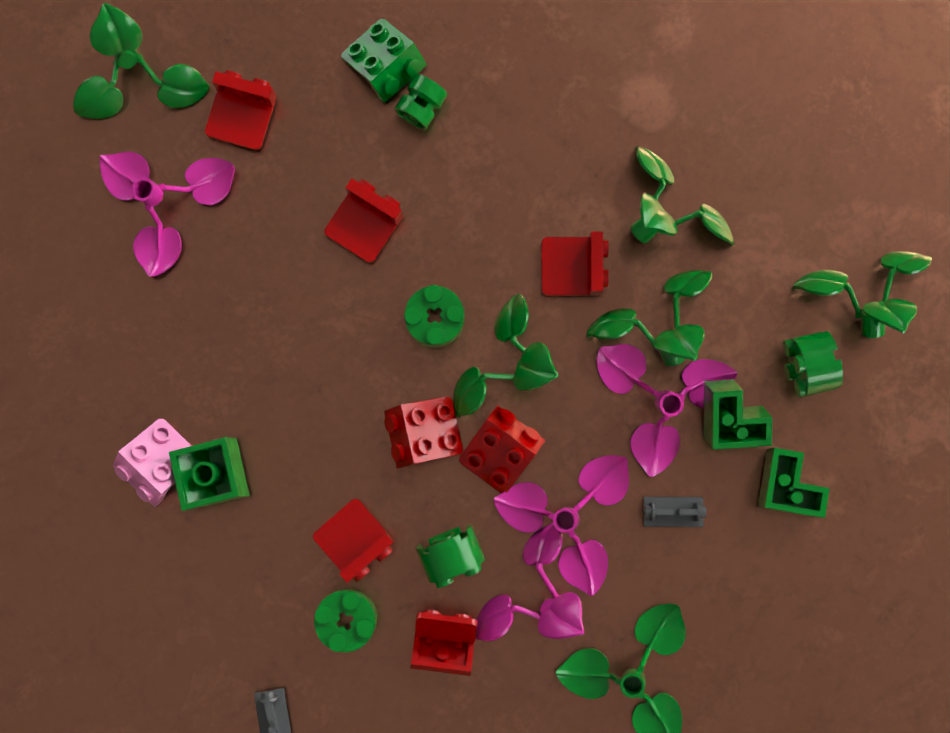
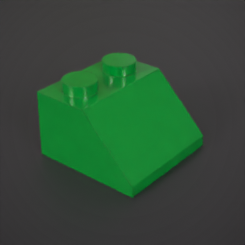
(209, 473)

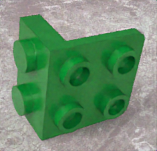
(384, 59)

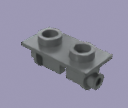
(673, 511)
(272, 711)

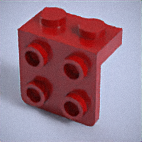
(240, 110)
(364, 220)
(574, 265)
(423, 431)
(501, 450)
(353, 540)
(444, 643)

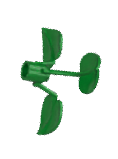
(120, 36)
(656, 219)
(874, 315)
(672, 344)
(532, 369)
(587, 671)

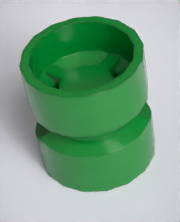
(426, 93)

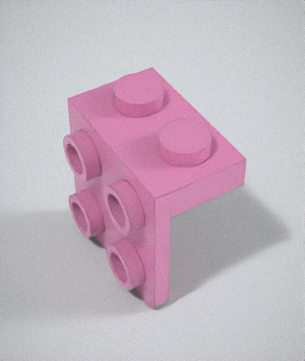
(147, 461)

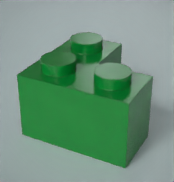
(728, 422)
(782, 486)

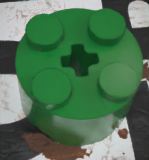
(434, 300)
(813, 364)
(451, 556)
(341, 637)

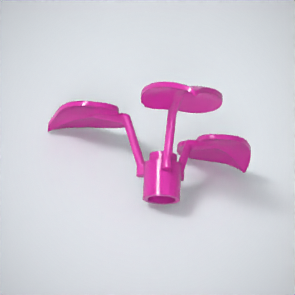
(127, 178)
(651, 444)
(524, 507)
(558, 617)

